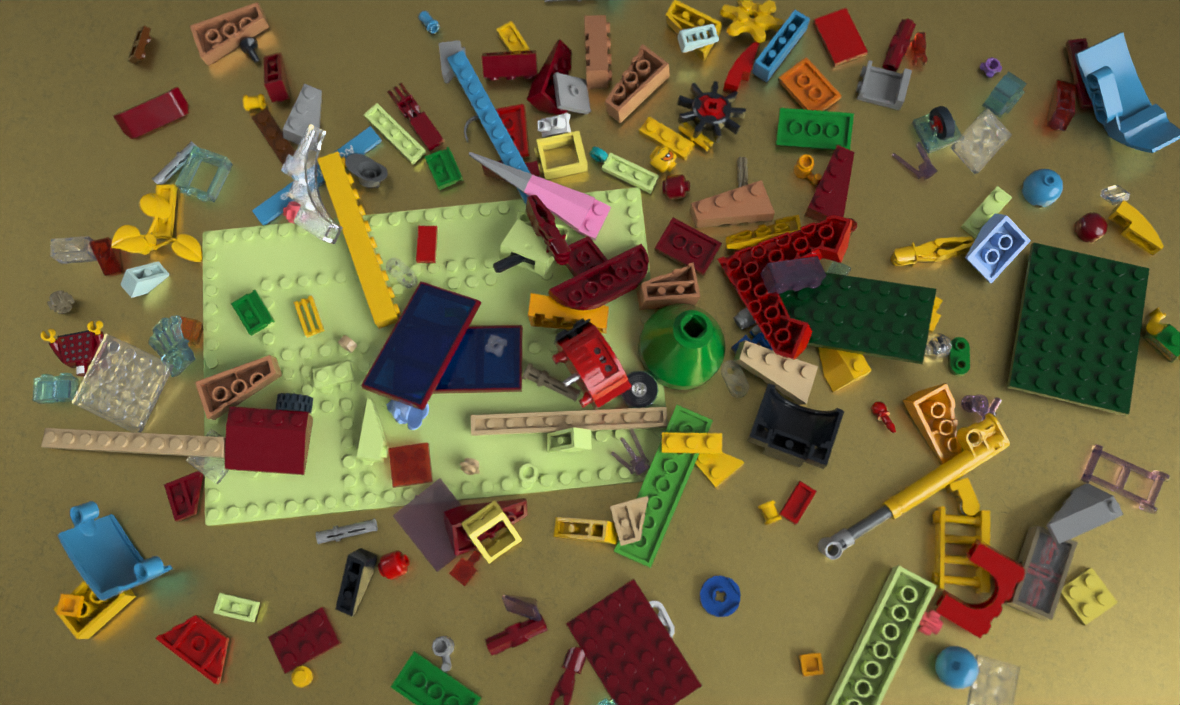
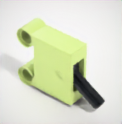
(525, 248)

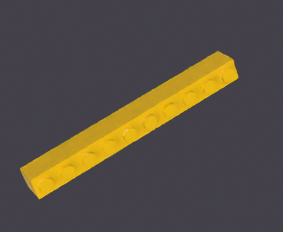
(358, 239)

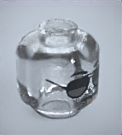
(937, 347)

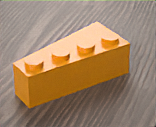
(550, 314)

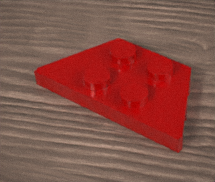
(199, 646)

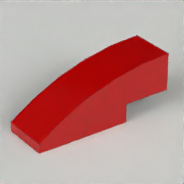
(741, 69)

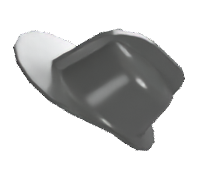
(367, 170)

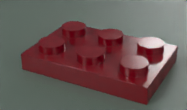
(688, 245)
(304, 640)

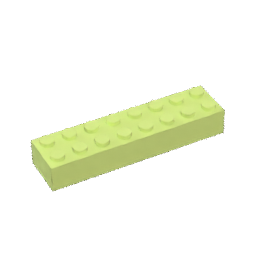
(883, 640)

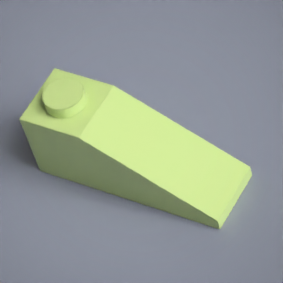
(372, 439)

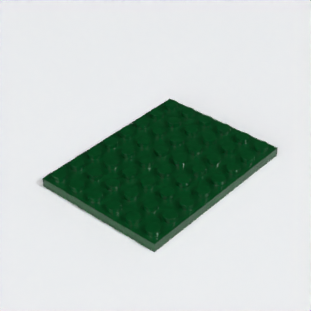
(1079, 329)

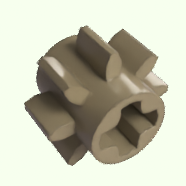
(60, 302)

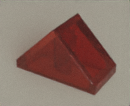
(107, 257)

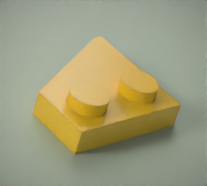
(717, 466)

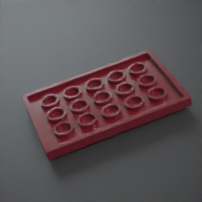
(633, 650)

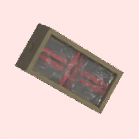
(1044, 573)

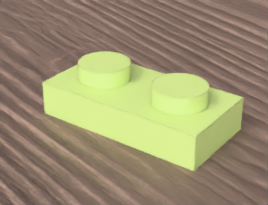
(333, 375)
(236, 607)

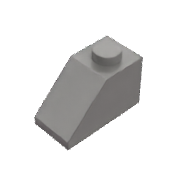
(446, 50)

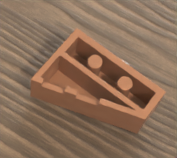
(673, 288)

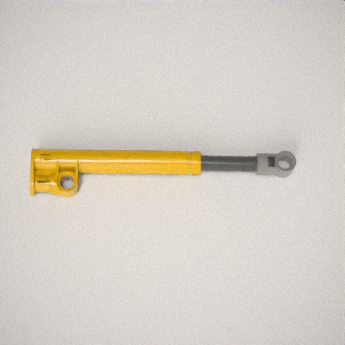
(985, 442)

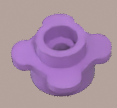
(991, 62)

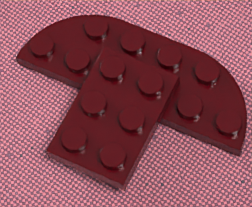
(597, 278)

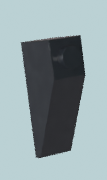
(356, 577)

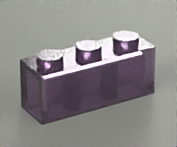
(793, 275)

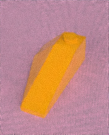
(935, 418)

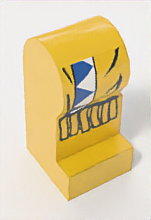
(965, 497)

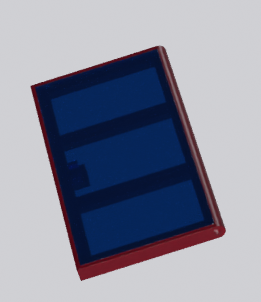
(421, 345)
(482, 371)

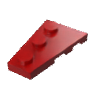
(515, 123)

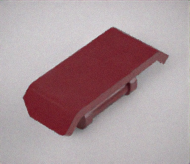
(152, 113)

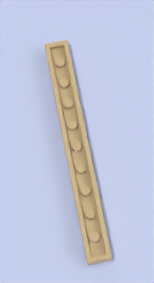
(555, 421)
(134, 442)

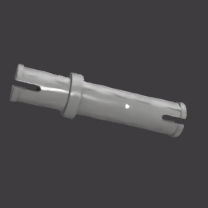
(174, 165)
(338, 533)

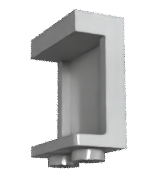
(883, 86)

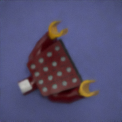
(76, 348)

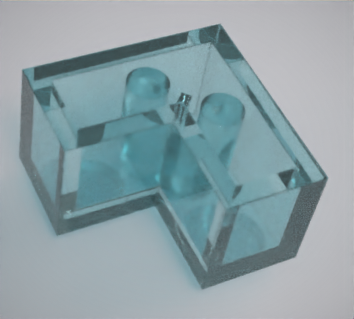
(1005, 95)

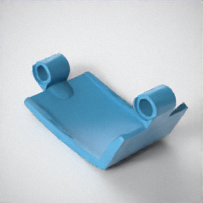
(106, 554)

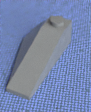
(1082, 512)

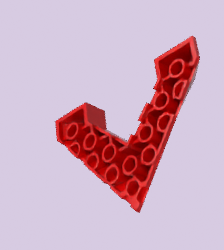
(822, 239)

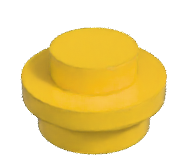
(301, 676)

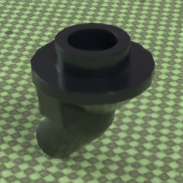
(248, 45)

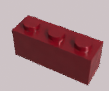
(510, 64)

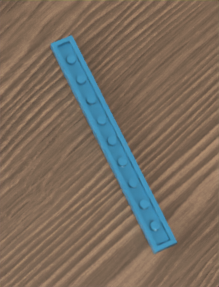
(487, 114)

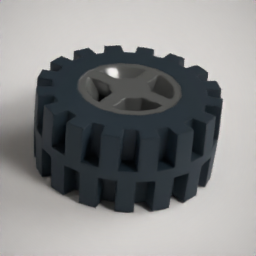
(294, 402)

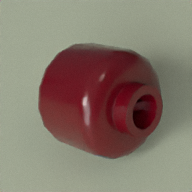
(675, 186)

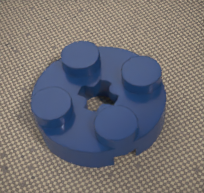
(731, 597)

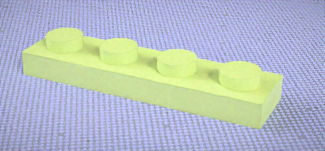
(395, 133)

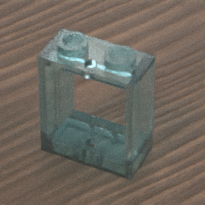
(190, 167)

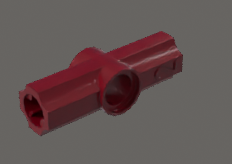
(899, 45)
(515, 635)

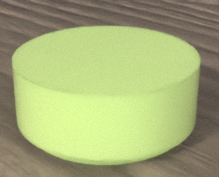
(528, 473)

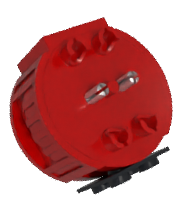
(590, 364)

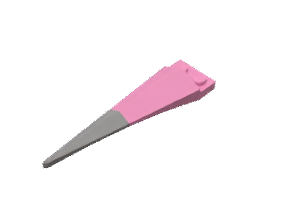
(574, 208)

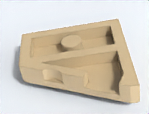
(629, 519)

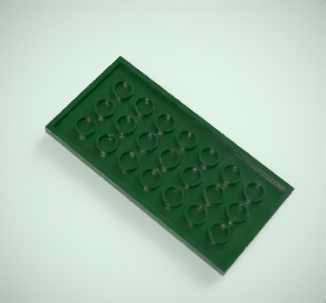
(865, 316)

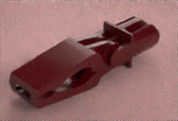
(420, 123)
(544, 226)
(573, 663)

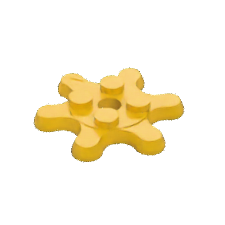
(755, 26)

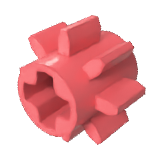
(291, 211)
(930, 623)

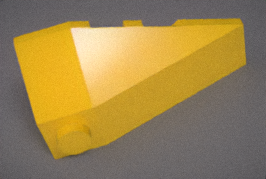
(747, 238)
(842, 367)

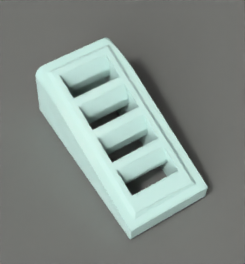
(692, 45)

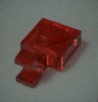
(919, 46)
(465, 569)

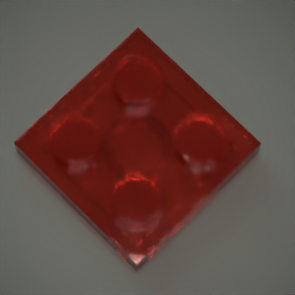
(410, 465)

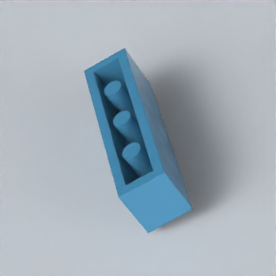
(780, 45)

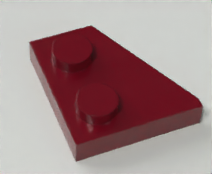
(184, 495)

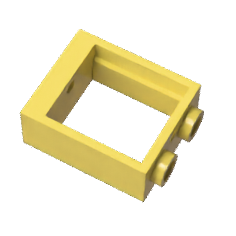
(560, 141)
(492, 515)

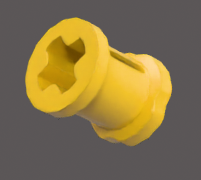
(254, 102)
(769, 512)

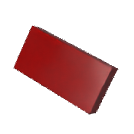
(427, 244)
(797, 503)

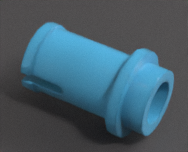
(431, 24)

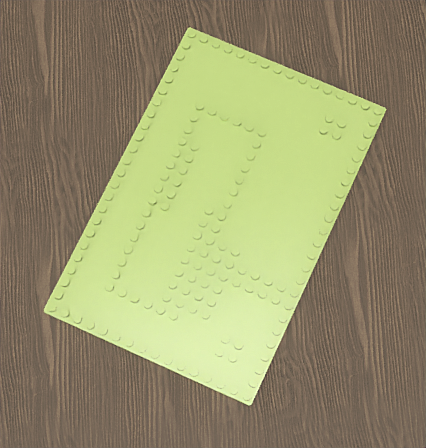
(291, 264)

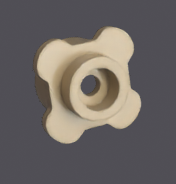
(470, 466)

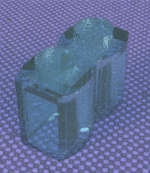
(54, 389)

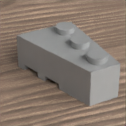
(304, 112)

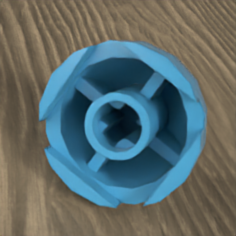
(1042, 187)
(956, 667)

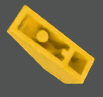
(586, 530)

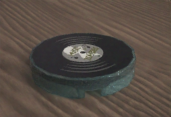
(643, 390)

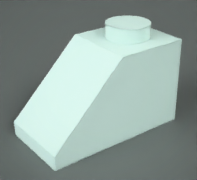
(143, 278)

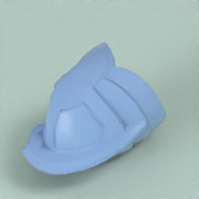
(407, 414)

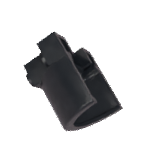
(794, 431)

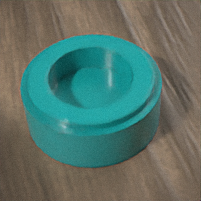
(598, 154)

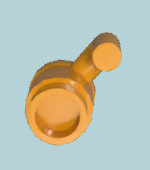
(804, 168)

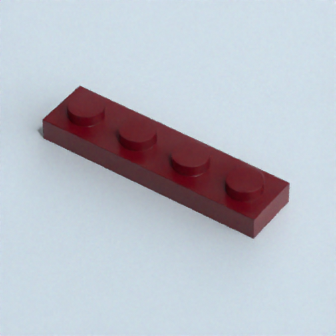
(1074, 46)

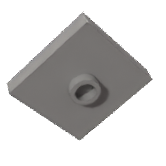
(571, 93)

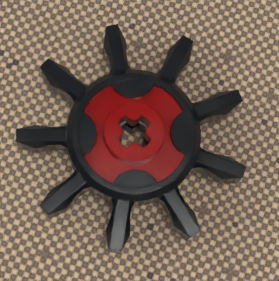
(711, 111)

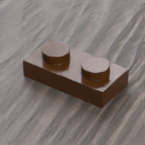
(141, 40)

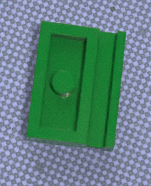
(443, 168)
(253, 312)

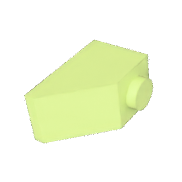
(569, 440)

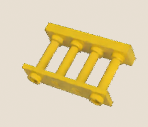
(981, 521)

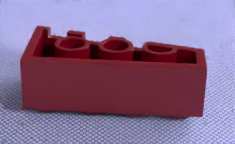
(833, 188)

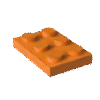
(809, 86)

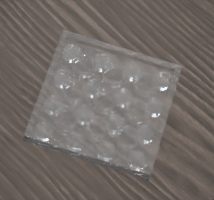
(122, 384)

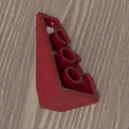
(542, 90)
(460, 540)

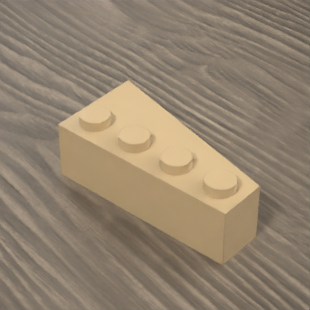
(788, 375)

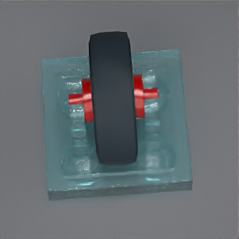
(936, 129)

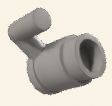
(744, 320)
(443, 647)

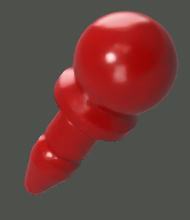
(880, 410)

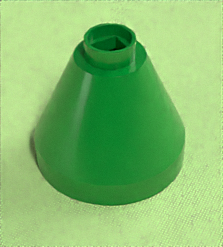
(681, 346)

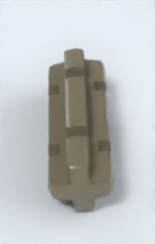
(742, 171)

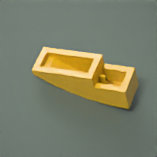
(1136, 228)

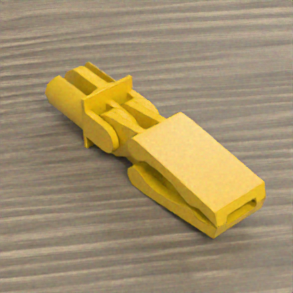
(930, 252)

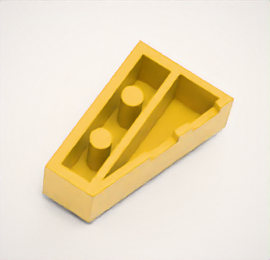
(684, 17)

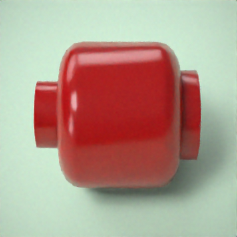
(393, 565)

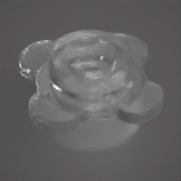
(493, 339)

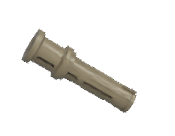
(543, 379)

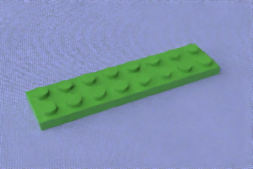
(664, 487)

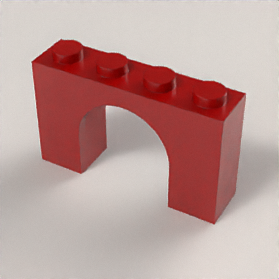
(978, 616)

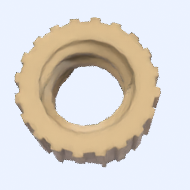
(347, 343)

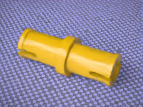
(700, 140)

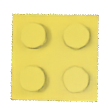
(1087, 596)

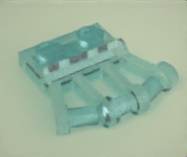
(171, 345)

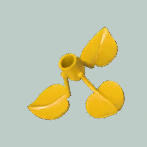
(129, 238)

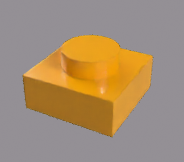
(70, 605)
(811, 664)

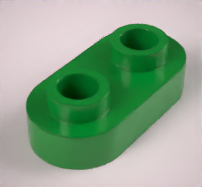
(959, 355)

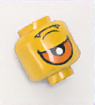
(663, 159)

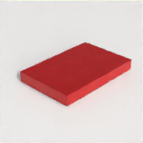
(840, 37)

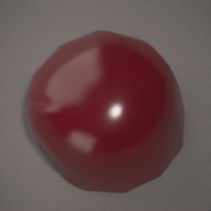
(1091, 227)

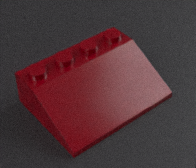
(267, 440)

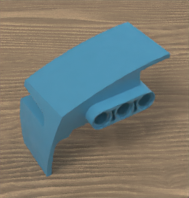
(1121, 99)

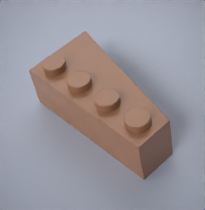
(224, 32)
(596, 52)
(637, 83)
(732, 207)
(236, 385)

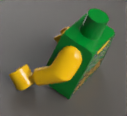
(1163, 336)

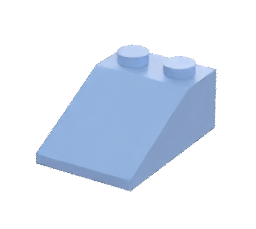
(996, 246)

